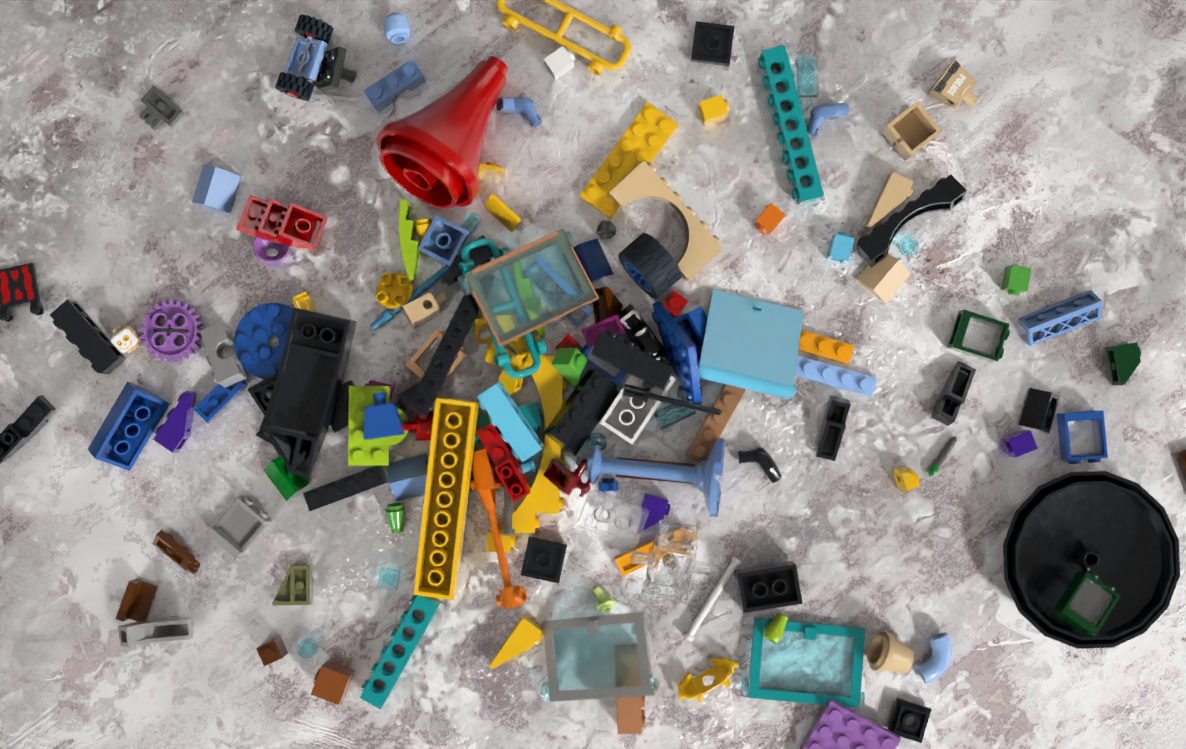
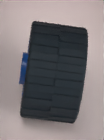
(650, 265)

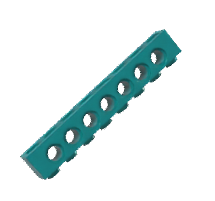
(778, 57)

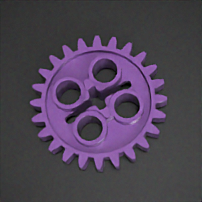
(170, 348)

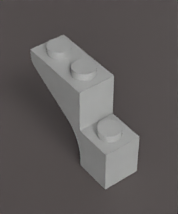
(155, 631)

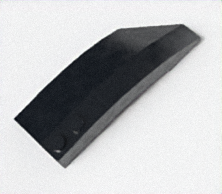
(307, 387)

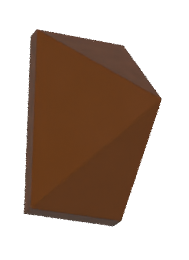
(606, 305)

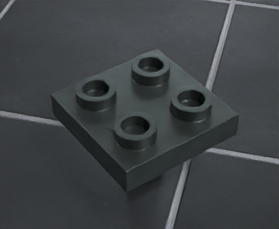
(333, 70)

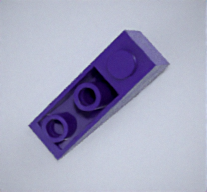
(178, 426)

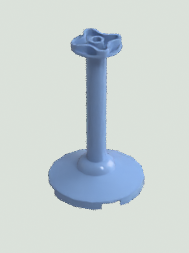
(704, 475)

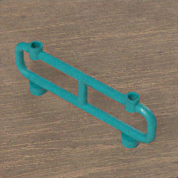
(535, 347)

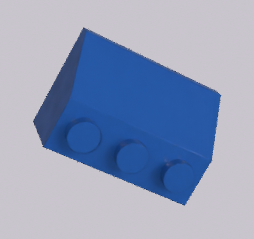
(694, 326)

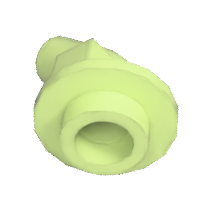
(605, 602)

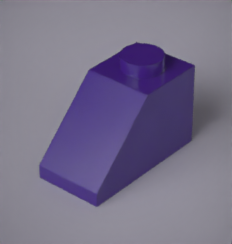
(658, 508)

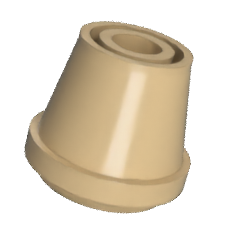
(889, 654)

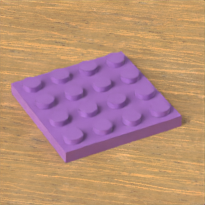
(845, 729)

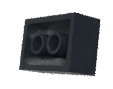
(768, 586)

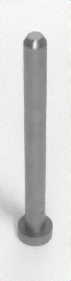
(507, 531)

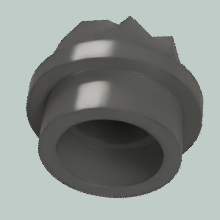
(606, 229)

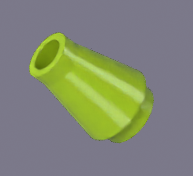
(775, 629)

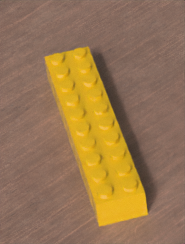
(446, 497)

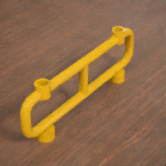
(596, 63)

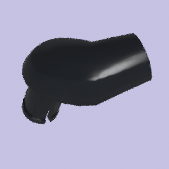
(764, 460)

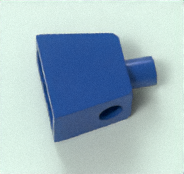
(382, 419)

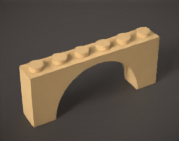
(699, 244)

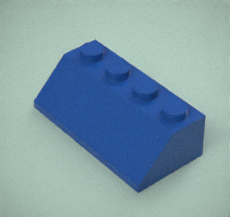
(128, 426)

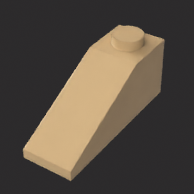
(894, 192)

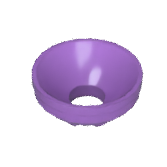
(260, 247)

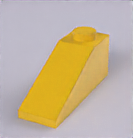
(519, 641)

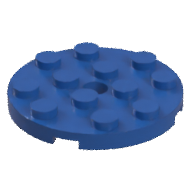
(254, 334)

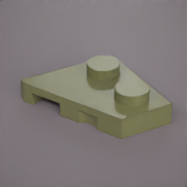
(296, 587)

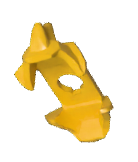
(695, 689)

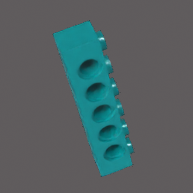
(378, 695)

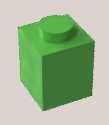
(1016, 280)

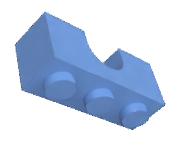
(403, 78)

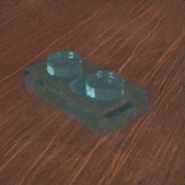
(807, 76)
(672, 414)

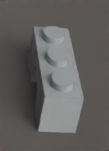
(215, 341)

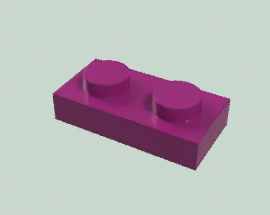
(593, 332)

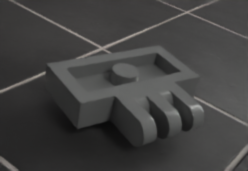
(159, 109)

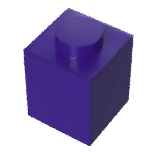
(1019, 443)

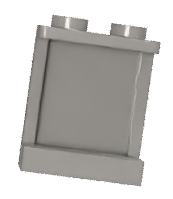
(239, 526)

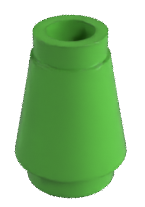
(395, 515)

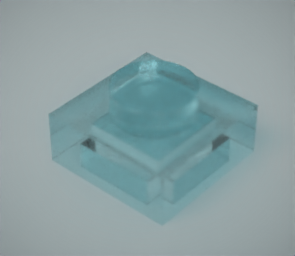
(388, 579)

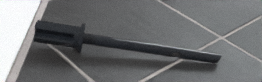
(644, 394)

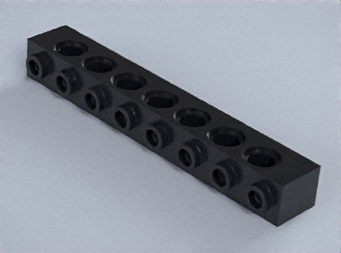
(444, 357)

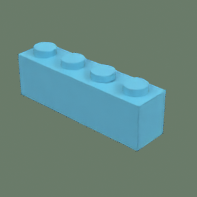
(510, 421)

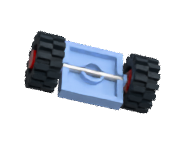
(305, 57)

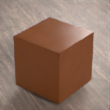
(332, 682)

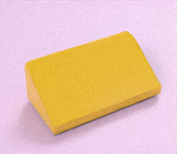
(503, 213)

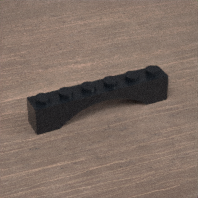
(942, 197)

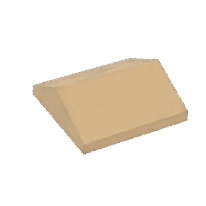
(884, 277)

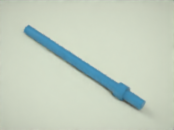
(388, 315)

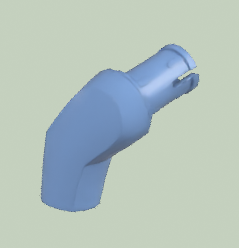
(520, 105)
(824, 112)

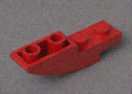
(505, 462)

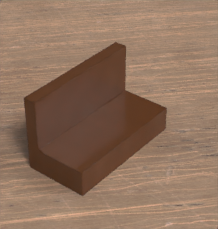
(136, 601)

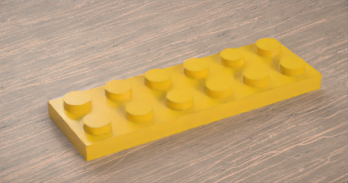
(638, 144)

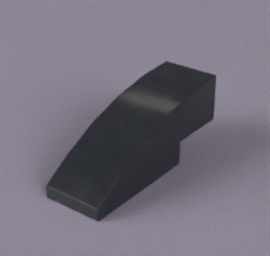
(641, 332)
(953, 394)
(832, 427)

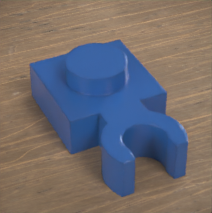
(608, 484)

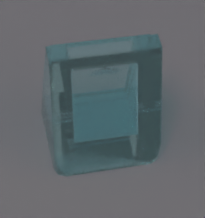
(471, 222)

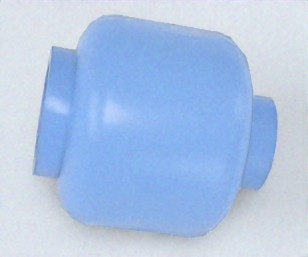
(396, 28)

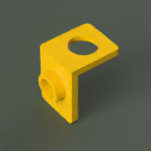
(490, 167)
(479, 324)

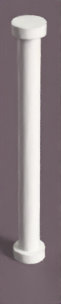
(712, 598)

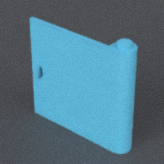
(751, 344)

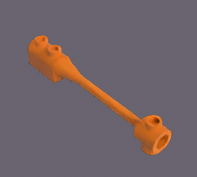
(485, 483)

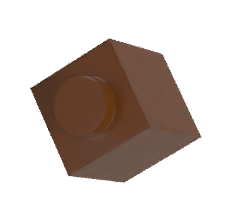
(272, 650)

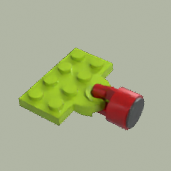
(376, 451)

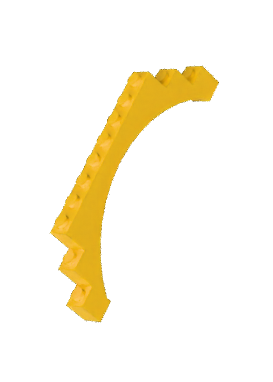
(544, 494)

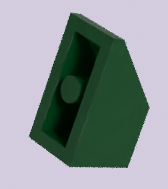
(1123, 361)

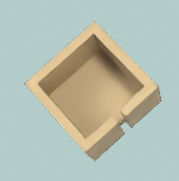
(911, 130)

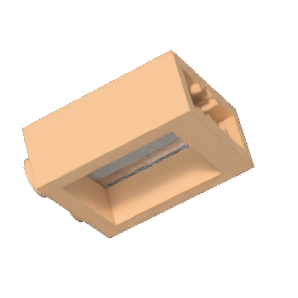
(426, 352)

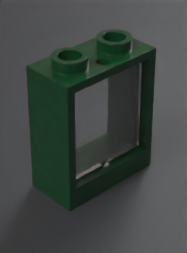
(979, 336)
(1086, 602)

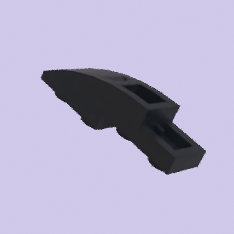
(25, 427)

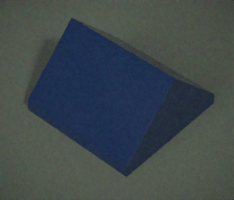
(593, 260)

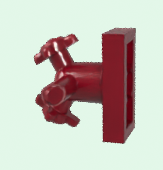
(567, 480)

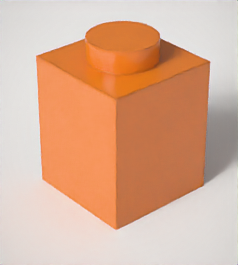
(769, 219)

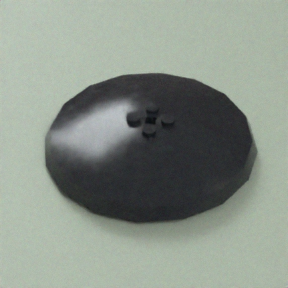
(1125, 544)

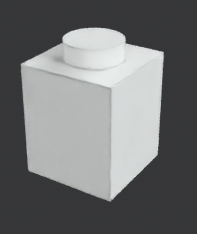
(559, 62)

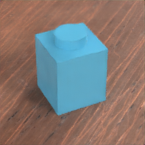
(840, 247)

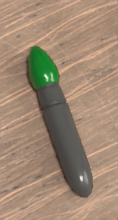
(942, 456)

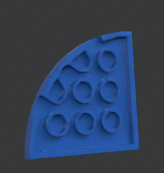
(679, 352)

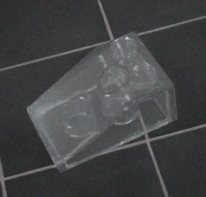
(612, 518)

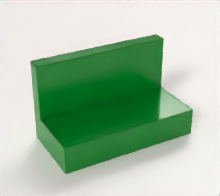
(285, 482)

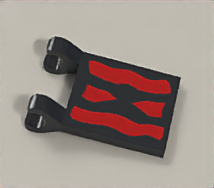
(17, 288)

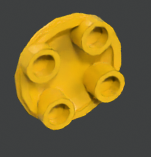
(394, 290)

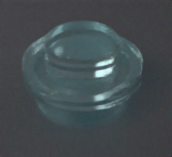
(908, 246)
(307, 648)

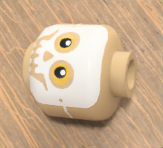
(125, 339)

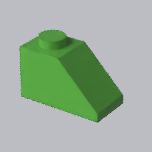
(570, 364)

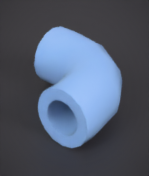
(939, 658)

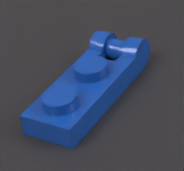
(218, 400)

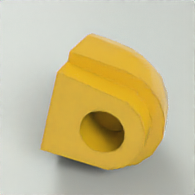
(906, 479)

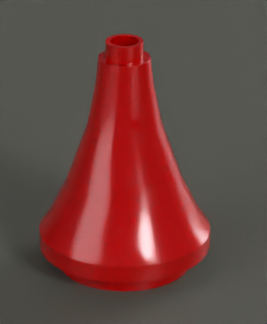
(441, 145)

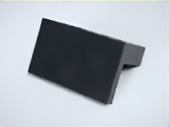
(1039, 410)

